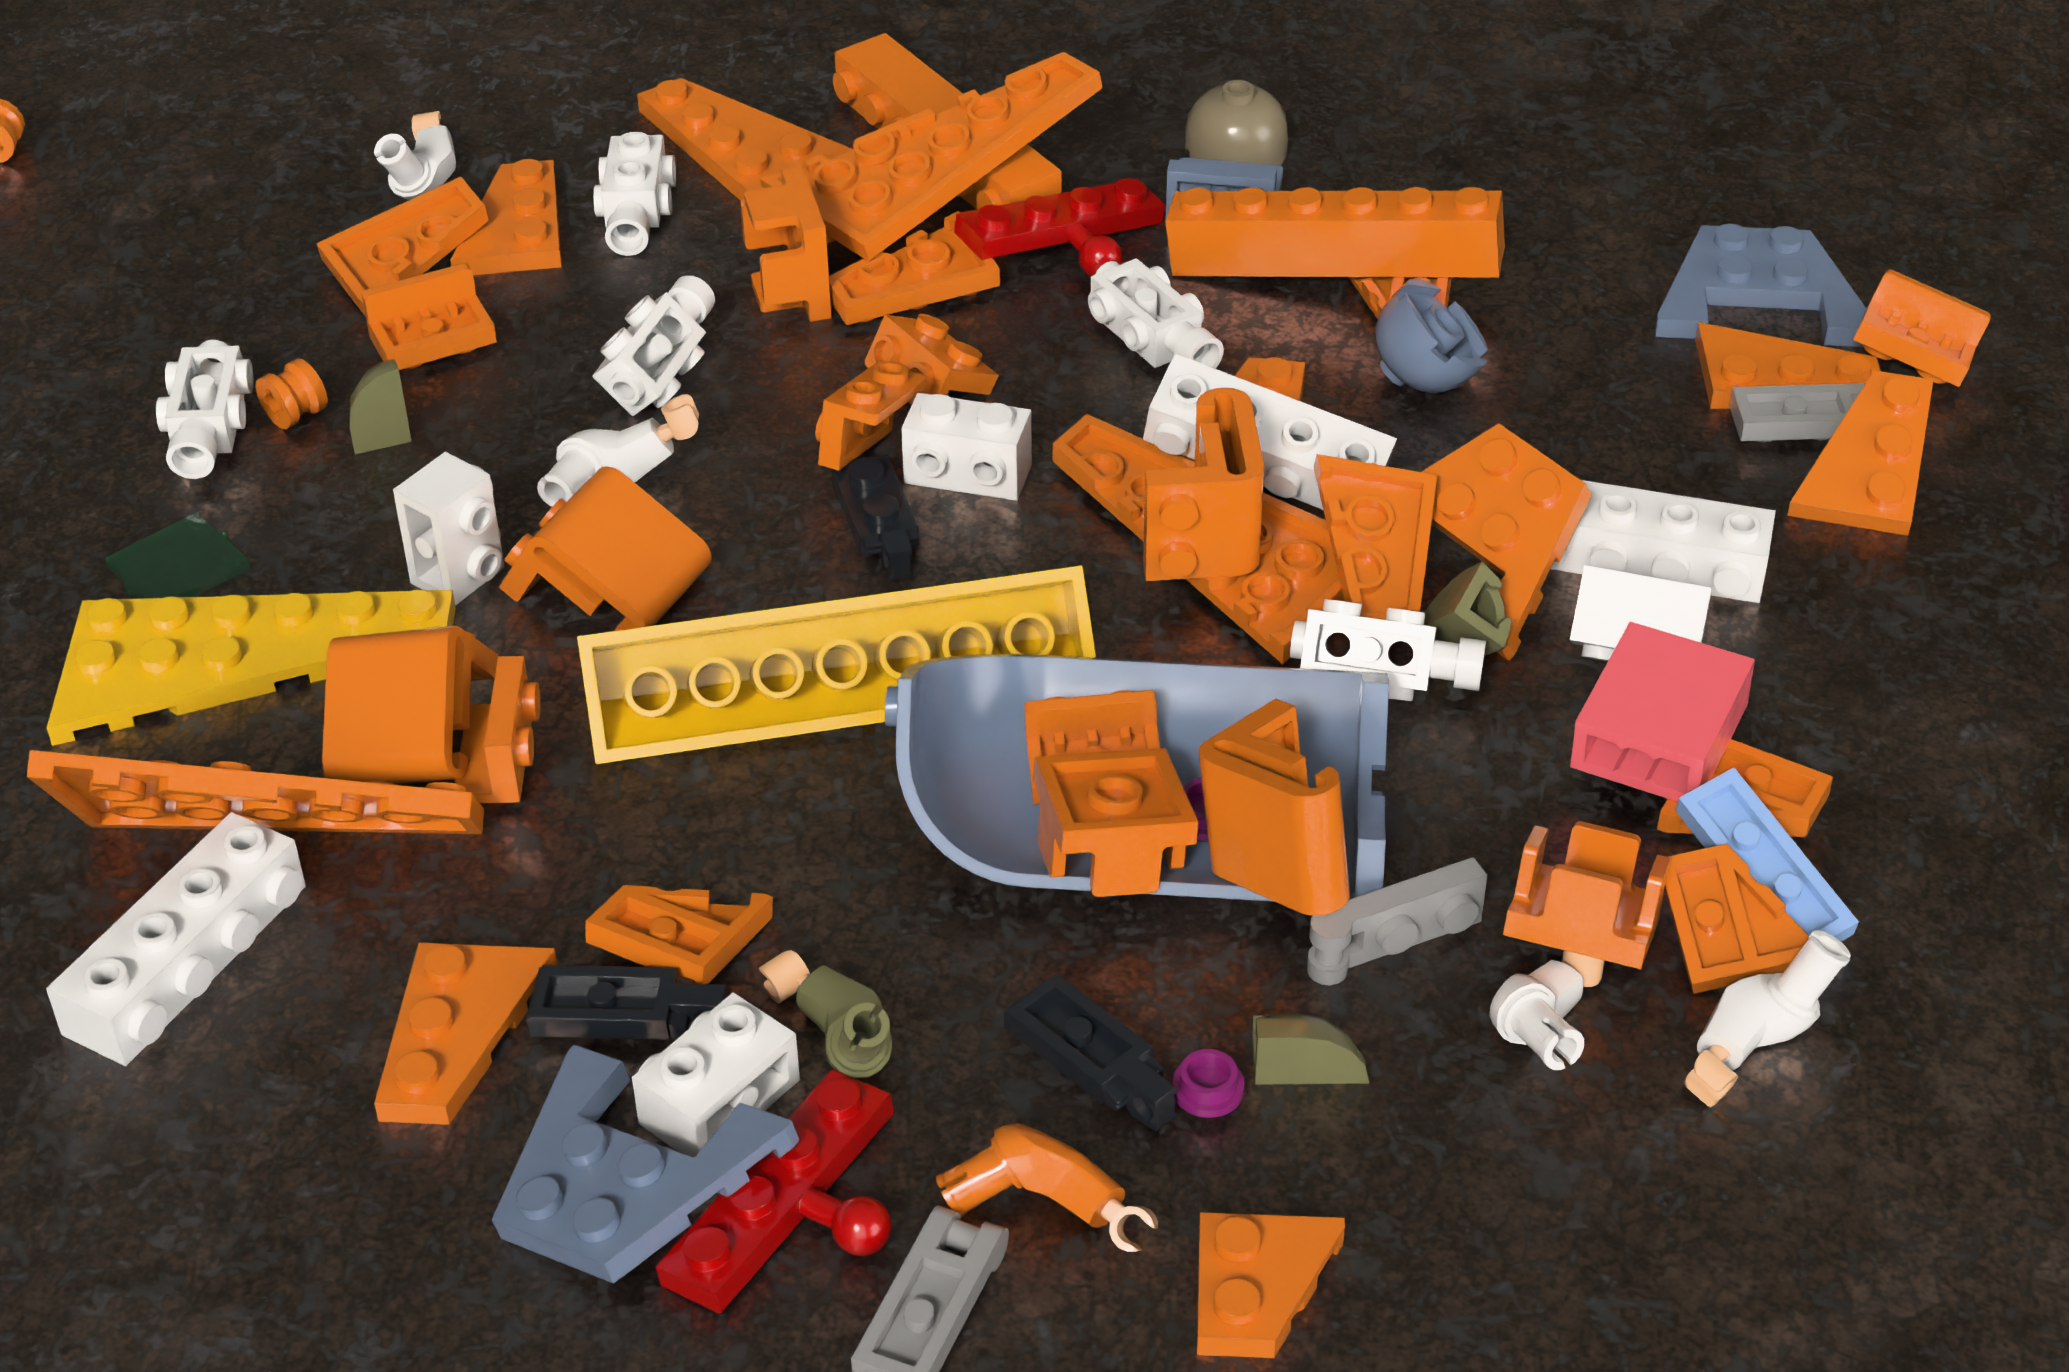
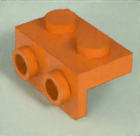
(427, 317)
(1922, 328)
(931, 351)
(864, 411)
(1090, 725)
(501, 735)

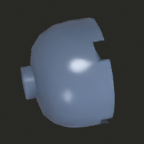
(1426, 341)

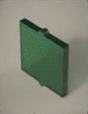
(178, 561)

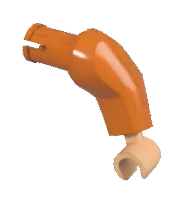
(1044, 1166)

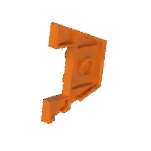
(1509, 512)

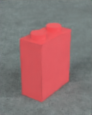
(1661, 712)

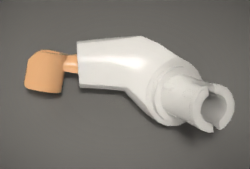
(425, 166)
(630, 450)
(1533, 1007)
(1763, 1013)

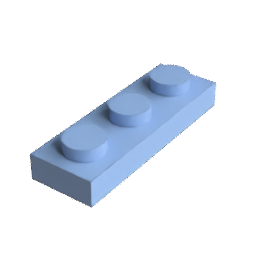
(1733, 814)

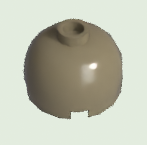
(1237, 125)

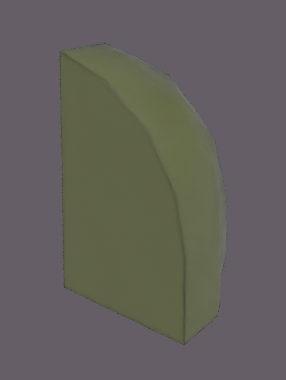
(378, 410)
(1471, 609)
(1304, 1051)

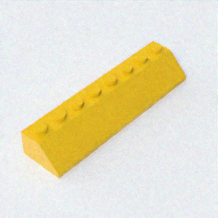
(810, 662)

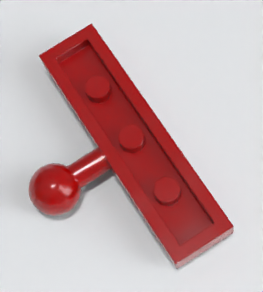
(1072, 217)
(747, 1227)

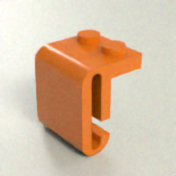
(1208, 515)
(610, 547)
(398, 702)
(1266, 821)

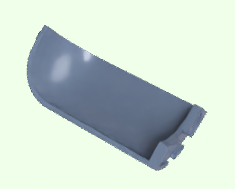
(969, 765)

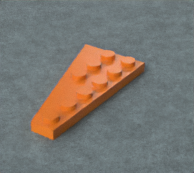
(730, 137)
(928, 159)
(1295, 546)
(180, 796)

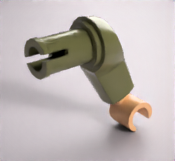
(846, 1011)

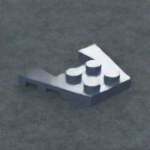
(1759, 270)
(610, 1196)

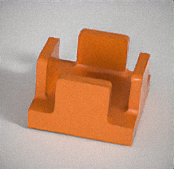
(788, 218)
(1120, 810)
(1589, 900)

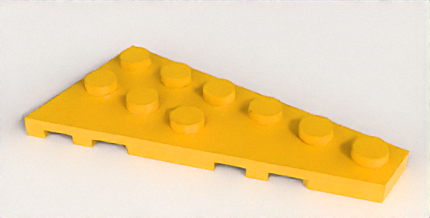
(215, 649)

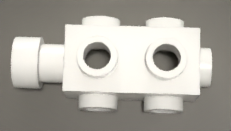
(634, 190)
(1151, 315)
(656, 346)
(203, 406)
(1371, 644)

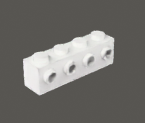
(1287, 429)
(1673, 540)
(176, 939)

